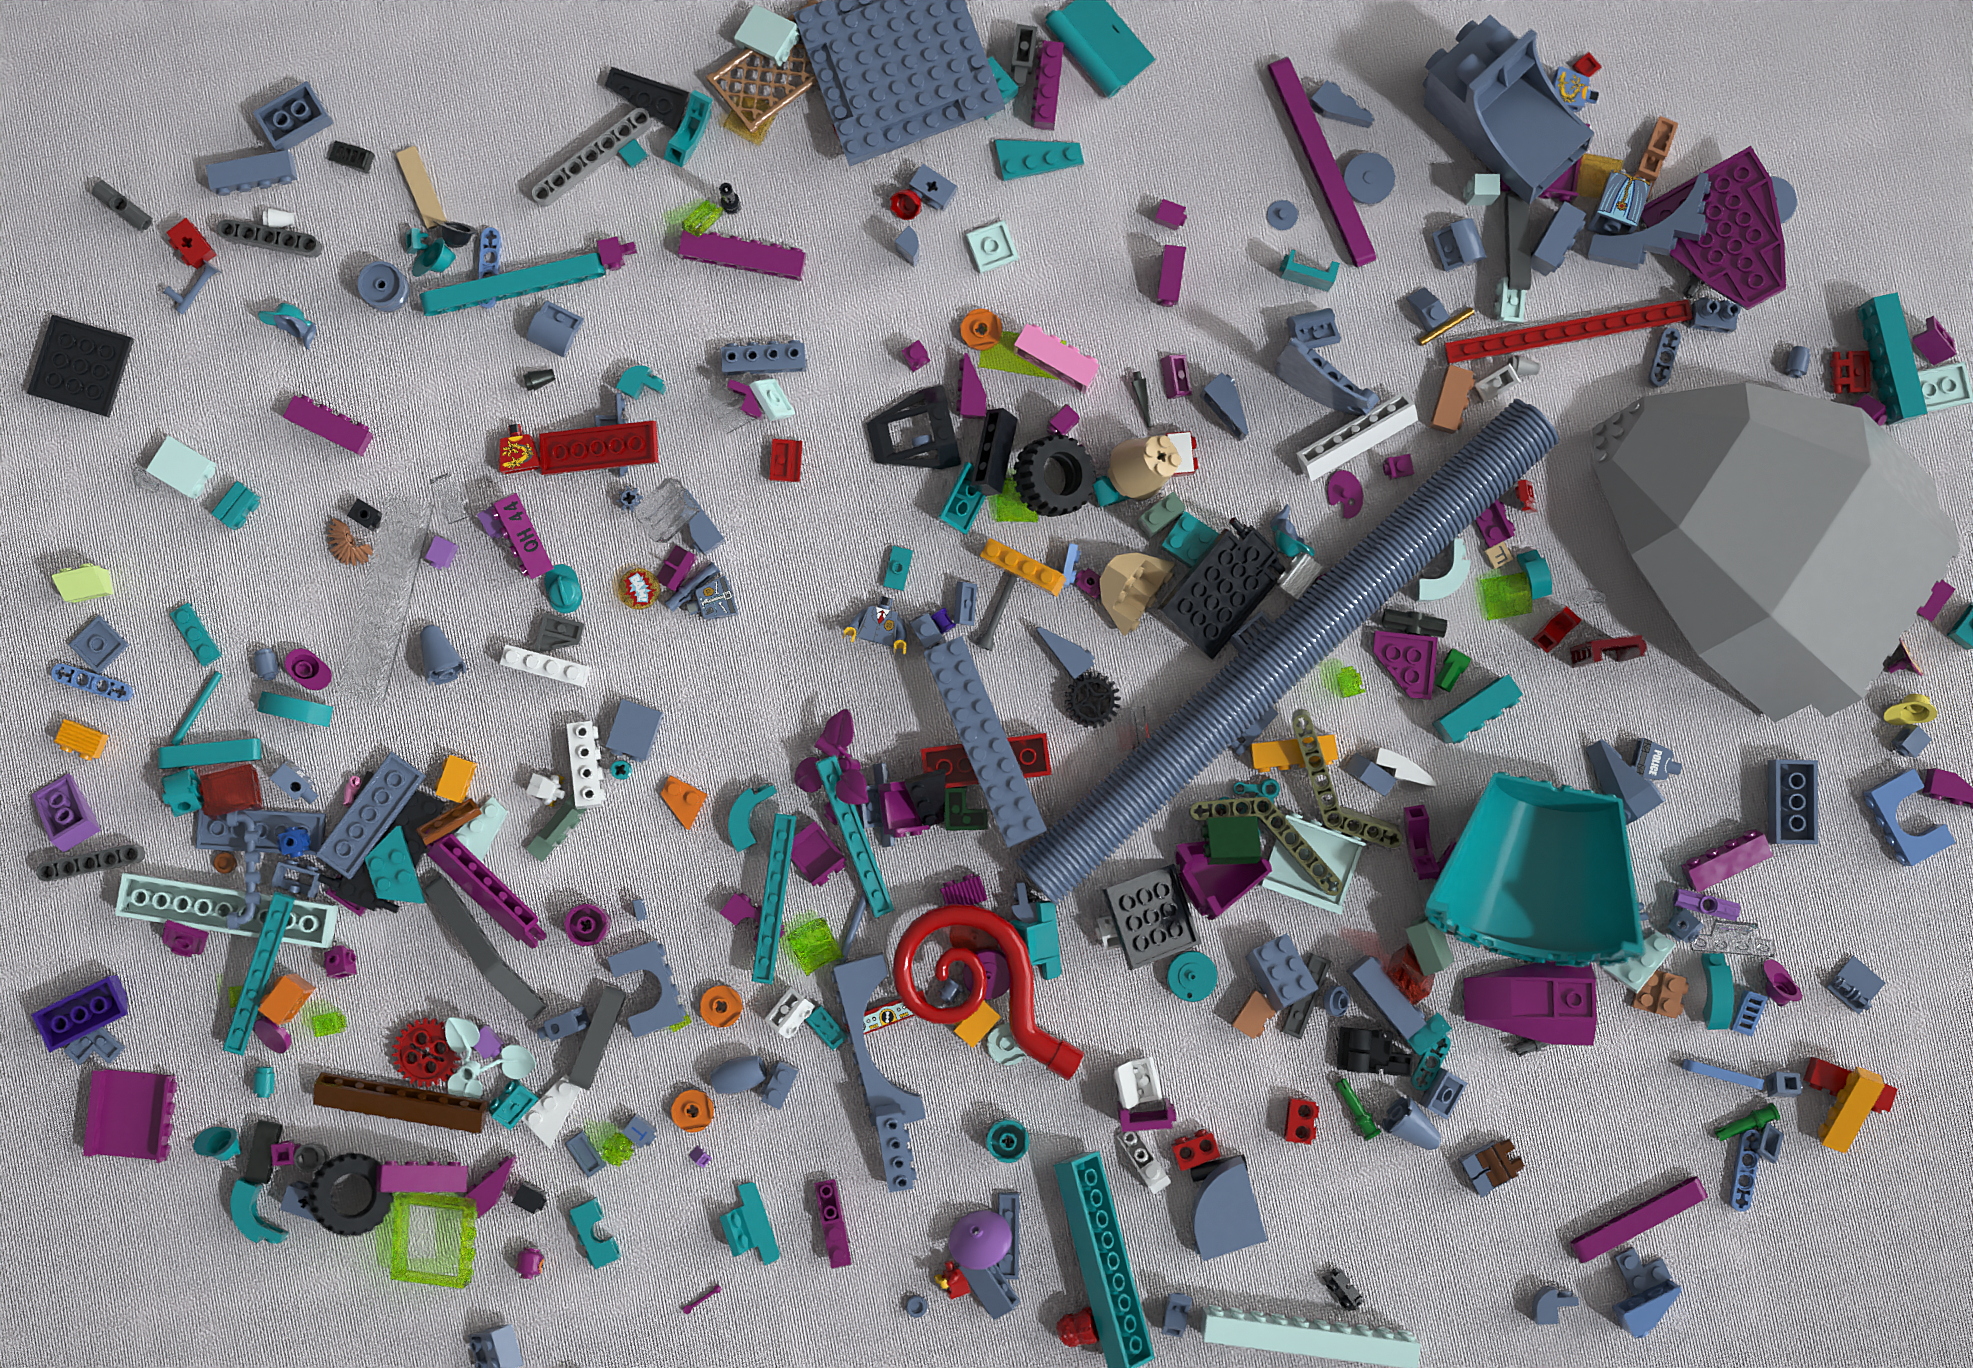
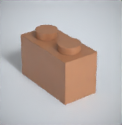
(1253, 1015)

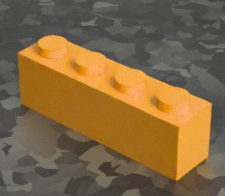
(1023, 567)
(1288, 753)
(1850, 1109)

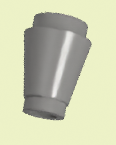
(1524, 366)

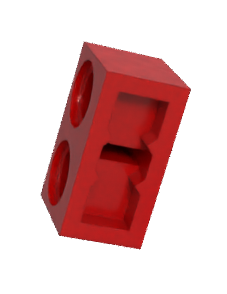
(1294, 1120)
(1197, 1155)

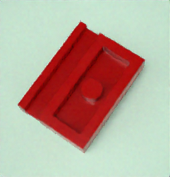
(786, 460)
(1525, 493)

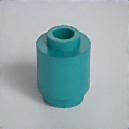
(263, 1081)

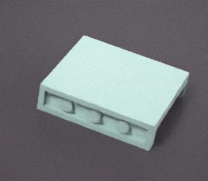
(1335, 849)

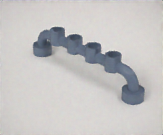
(251, 876)

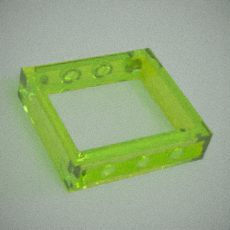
(401, 1234)

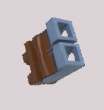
(1490, 1166)

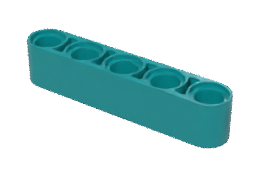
(209, 753)

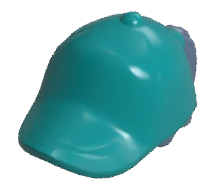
(291, 319)
(1286, 535)

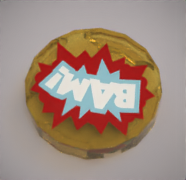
(639, 589)

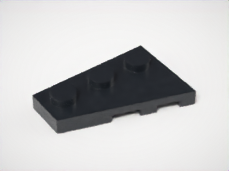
(928, 796)

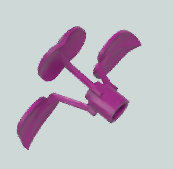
(852, 786)

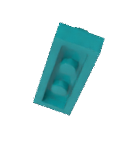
(196, 634)

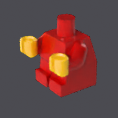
(952, 1280)

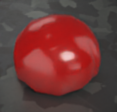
(905, 204)

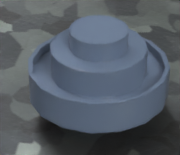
(1336, 1000)

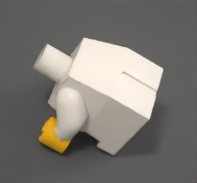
(546, 788)

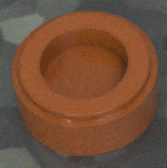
(225, 862)

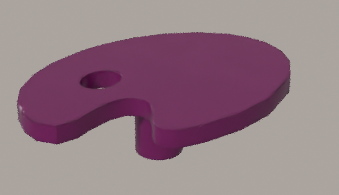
(1343, 487)

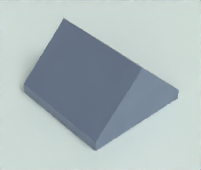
(1443, 1093)

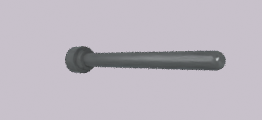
(986, 641)

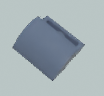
(1459, 244)
(554, 328)
(1314, 328)

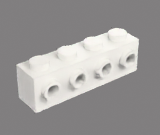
(584, 764)

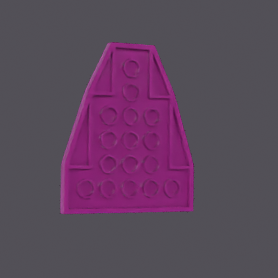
(1744, 236)

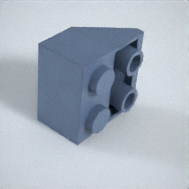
(496, 1348)

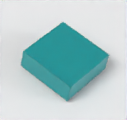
(633, 153)

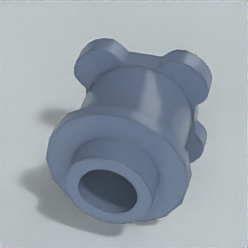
(950, 991)

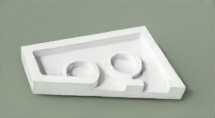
(551, 1110)

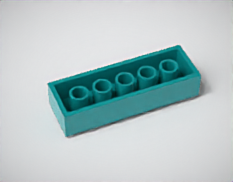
(1892, 358)

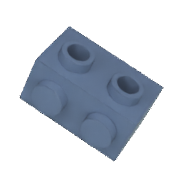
(780, 1084)

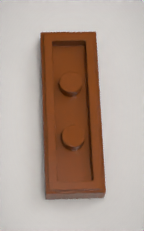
(448, 821)

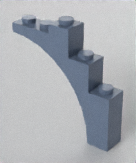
(1629, 249)

